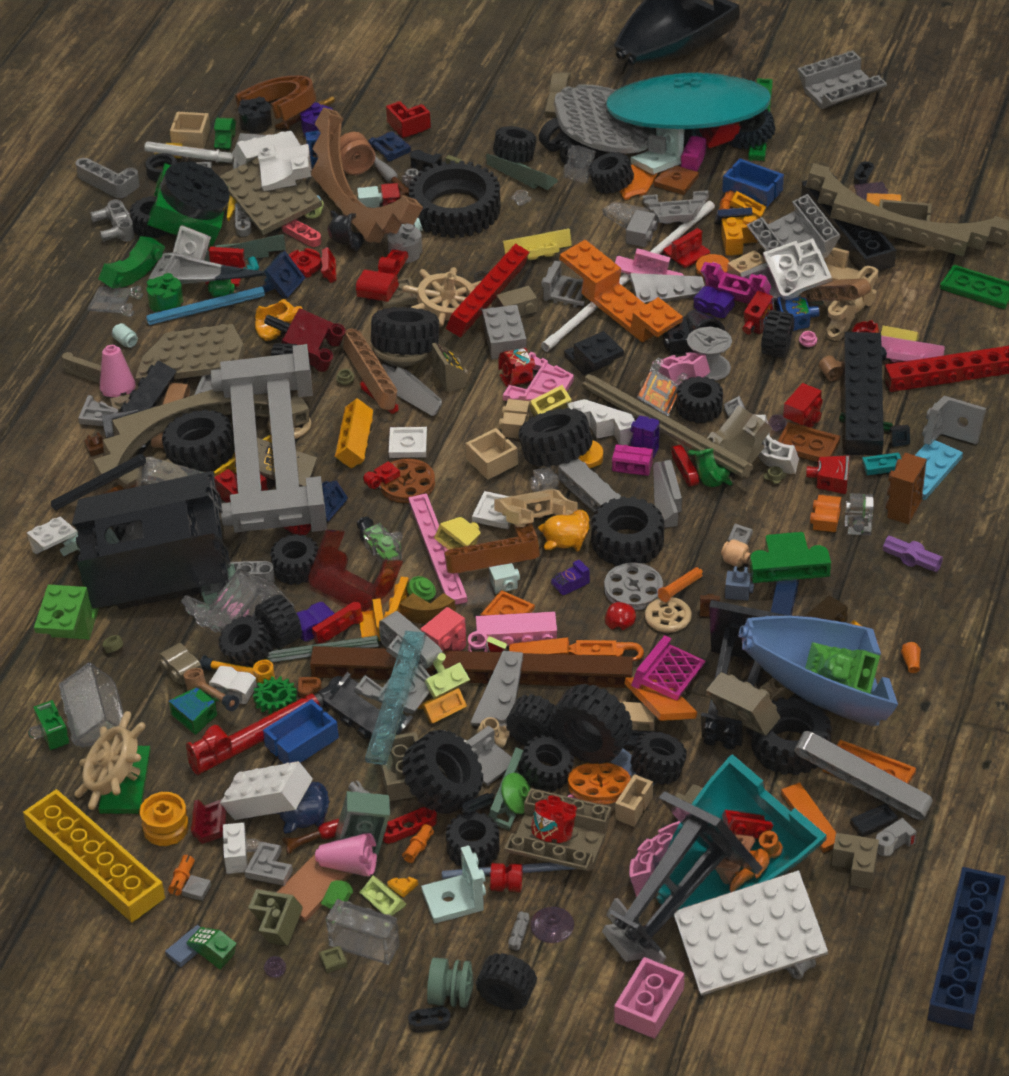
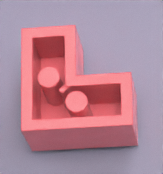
(447, 630)

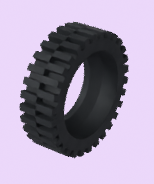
(456, 179)

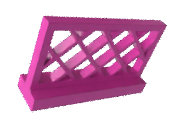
(655, 662)

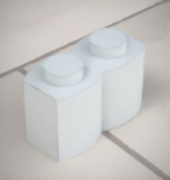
(234, 683)

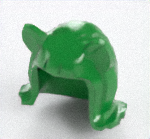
(708, 470)

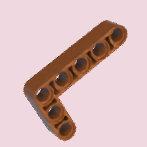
(494, 553)

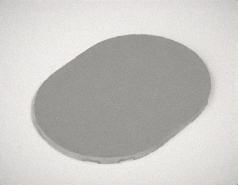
(585, 118)

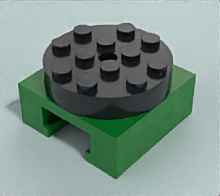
(189, 198)

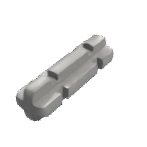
(518, 931)

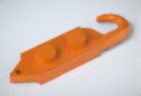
(604, 648)

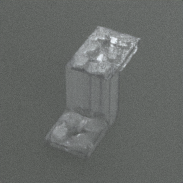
(235, 600)

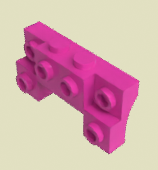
(740, 287)

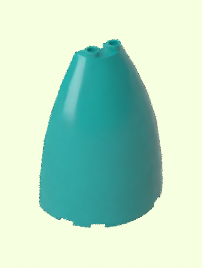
(741, 790)

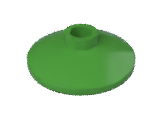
(515, 792)

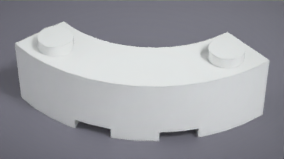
(778, 453)

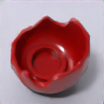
(864, 326)
(620, 615)

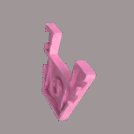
(544, 381)

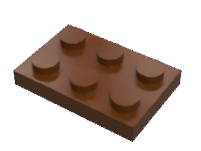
(809, 442)

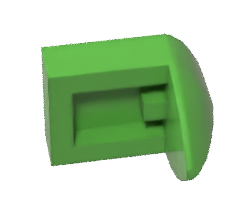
(337, 890)

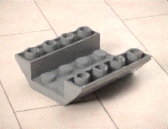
(837, 80)
(798, 226)

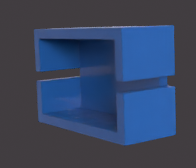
(753, 181)
(301, 733)

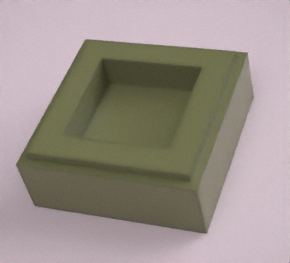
(333, 959)

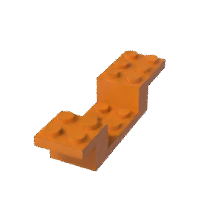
(603, 289)

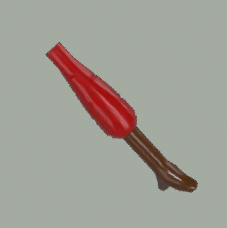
(325, 831)

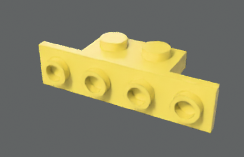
(541, 244)

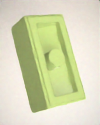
(382, 897)

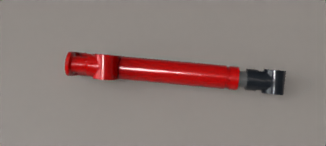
(218, 746)

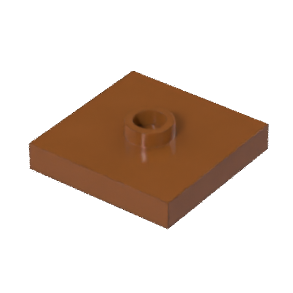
(676, 179)

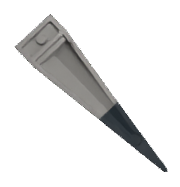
(194, 270)

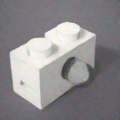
(236, 847)

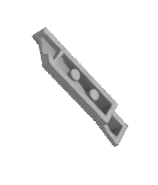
(413, 390)
(667, 492)

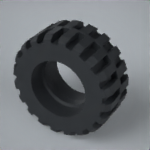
(404, 330)
(555, 437)
(199, 440)
(627, 514)
(796, 717)
(591, 723)
(427, 780)

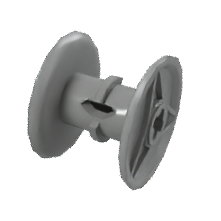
(711, 343)

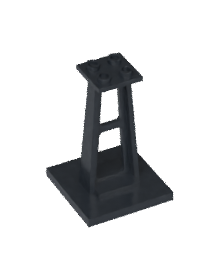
(710, 834)

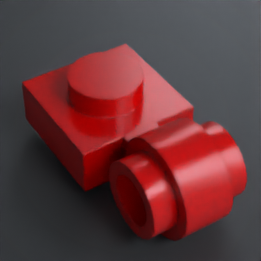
(384, 473)

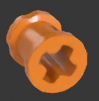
(770, 843)

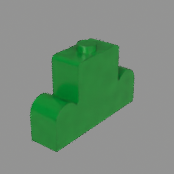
(789, 559)

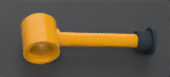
(261, 670)

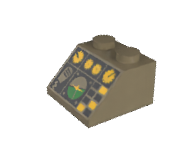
(448, 368)

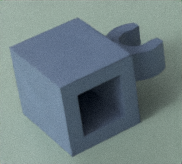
(738, 584)

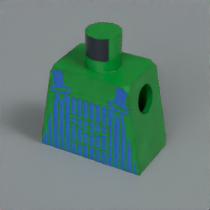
(194, 709)

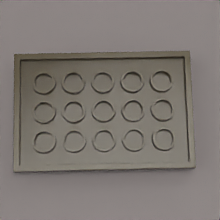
(272, 207)

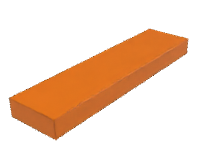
(798, 798)

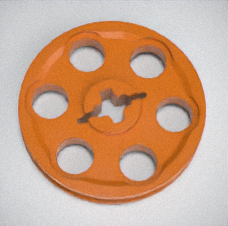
(591, 785)

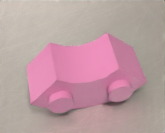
(692, 364)

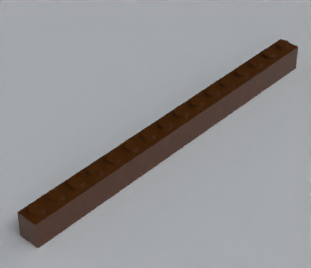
(479, 666)

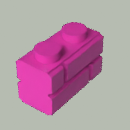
(693, 153)
(632, 460)

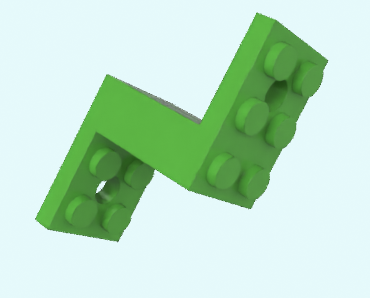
(66, 613)

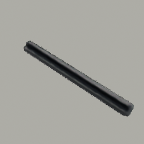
(98, 482)

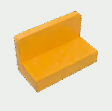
(371, 620)
(443, 705)

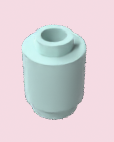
(124, 335)

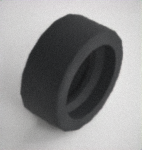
(546, 132)
(156, 161)

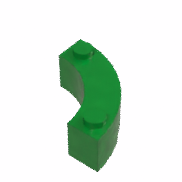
(136, 266)

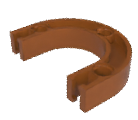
(295, 93)

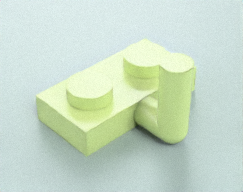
(445, 679)

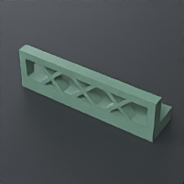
(498, 801)

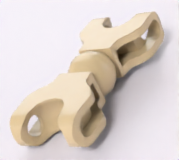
(844, 311)

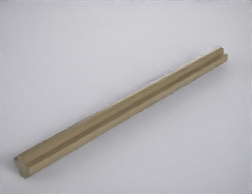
(667, 425)

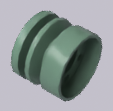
(449, 982)

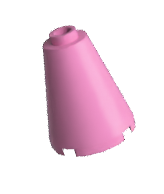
(115, 373)
(349, 855)

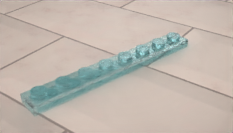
(395, 698)

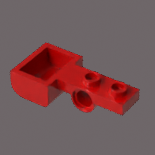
(383, 283)

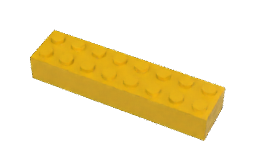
(94, 855)

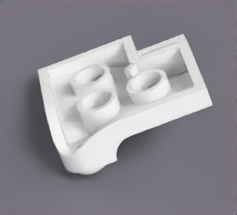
(283, 166)
(797, 268)

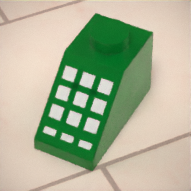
(213, 946)

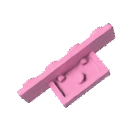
(645, 263)
(908, 350)

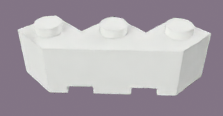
(606, 420)

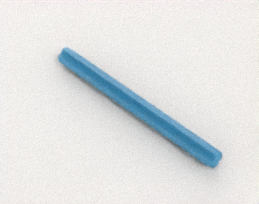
(205, 305)

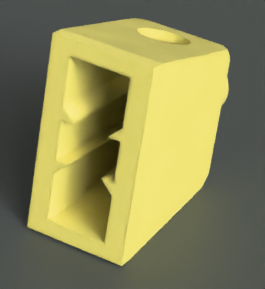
(457, 533)

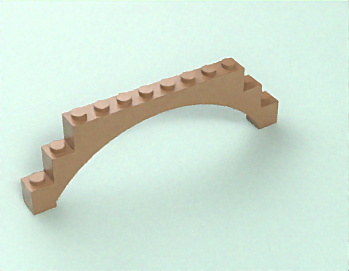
(331, 177)

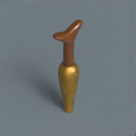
(287, 123)

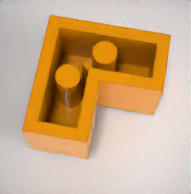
(736, 233)

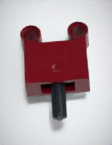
(310, 330)

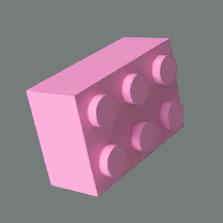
(649, 997)

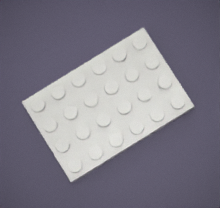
(750, 933)

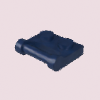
(392, 142)

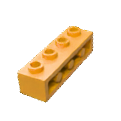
(354, 433)

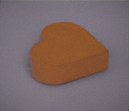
(308, 685)

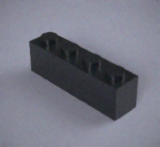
(151, 388)

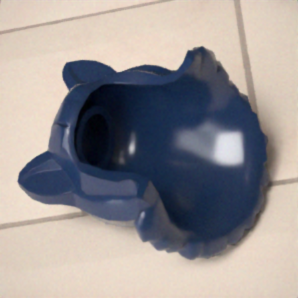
(310, 810)

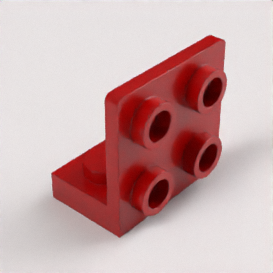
(228, 256)

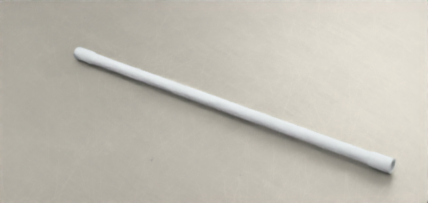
(552, 340)

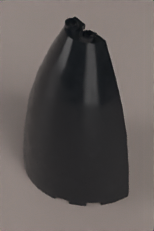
(673, 29)

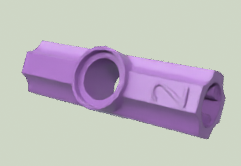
(912, 553)

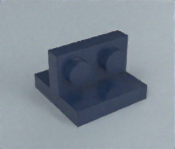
(282, 275)

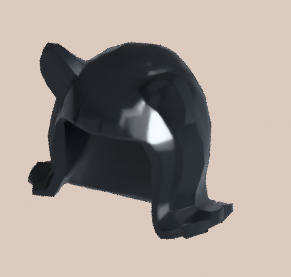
(340, 231)

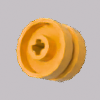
(164, 818)

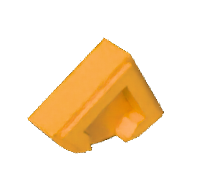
(403, 885)

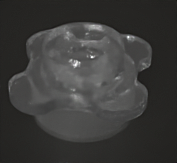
(521, 197)

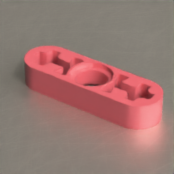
(309, 237)

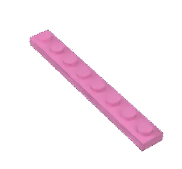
(428, 526)

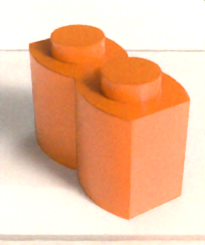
(826, 513)

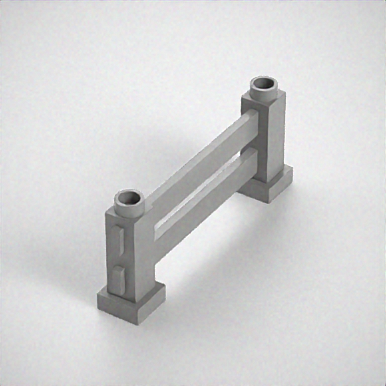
(289, 503)

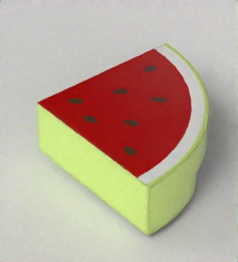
(495, 645)

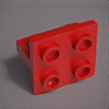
(687, 249)

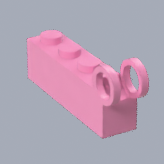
(513, 628)

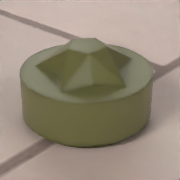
(112, 643)

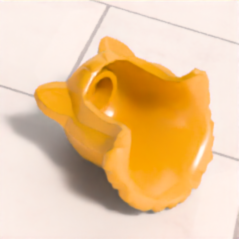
(282, 310)
(565, 530)

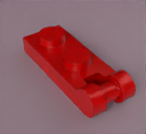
(338, 622)

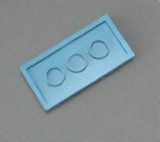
(939, 463)

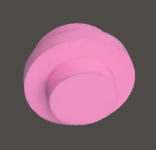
(808, 339)

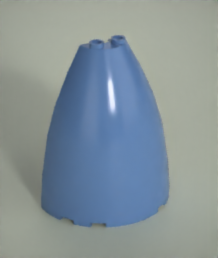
(782, 650)

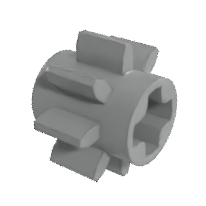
(408, 177)

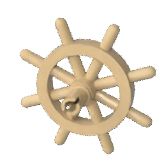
(445, 293)
(110, 760)

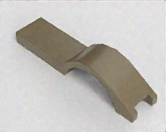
(558, 82)

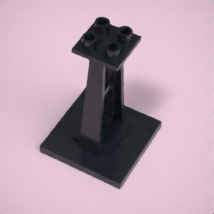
(725, 639)

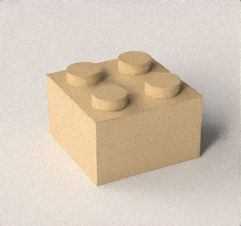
(190, 129)
(491, 453)

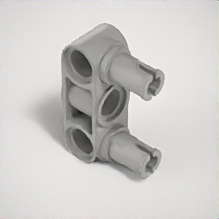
(120, 221)

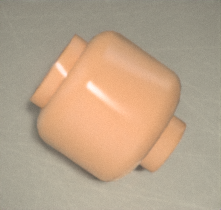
(735, 553)

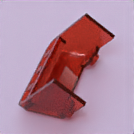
(330, 576)

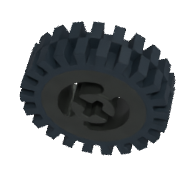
(755, 130)

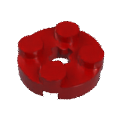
(307, 261)

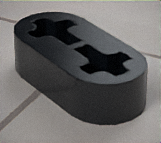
(863, 173)
(429, 1019)

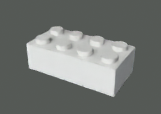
(266, 790)

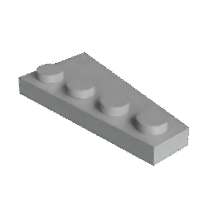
(666, 287)
(501, 689)

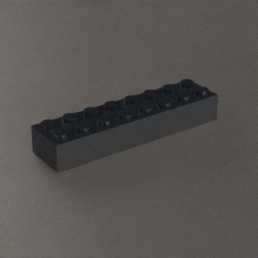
(864, 245)
(863, 394)

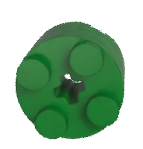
(164, 293)

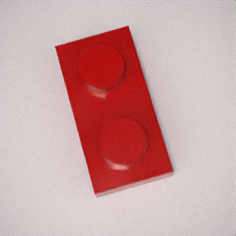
(328, 265)

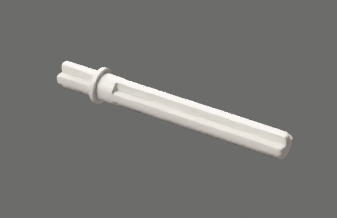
(189, 152)

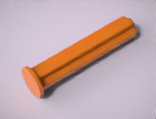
(690, 577)

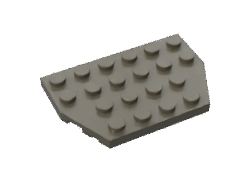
(194, 351)

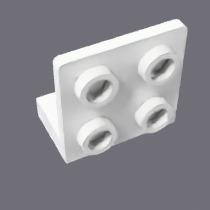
(50, 534)

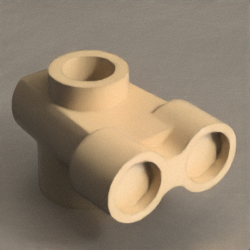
(501, 733)

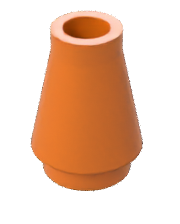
(911, 656)

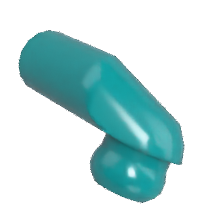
(253, 264)

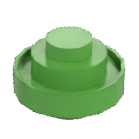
(421, 587)

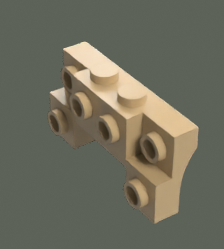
(526, 507)

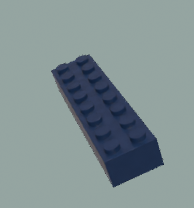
(966, 949)

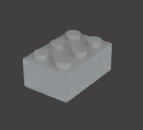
(503, 329)

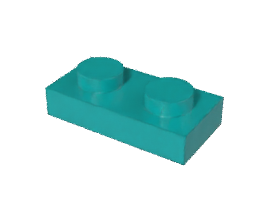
(880, 463)

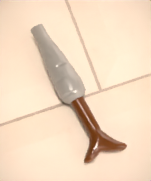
(390, 176)

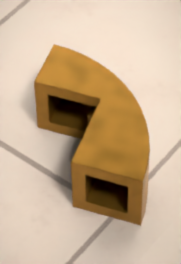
(421, 612)

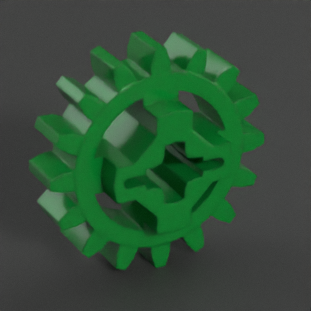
(274, 694)

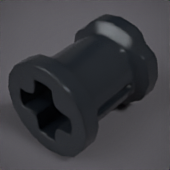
(362, 524)

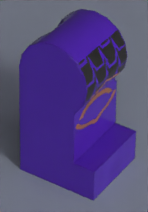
(571, 578)

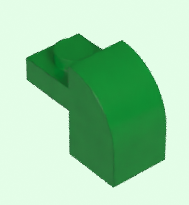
(224, 132)

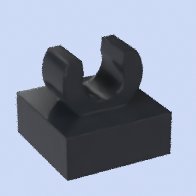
(899, 435)

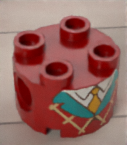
(516, 367)
(553, 820)

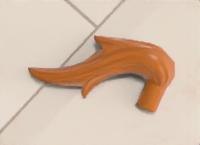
(745, 875)

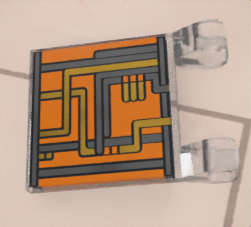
(659, 390)

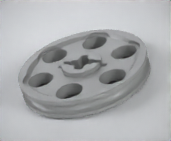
(638, 583)

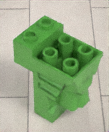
(843, 665)

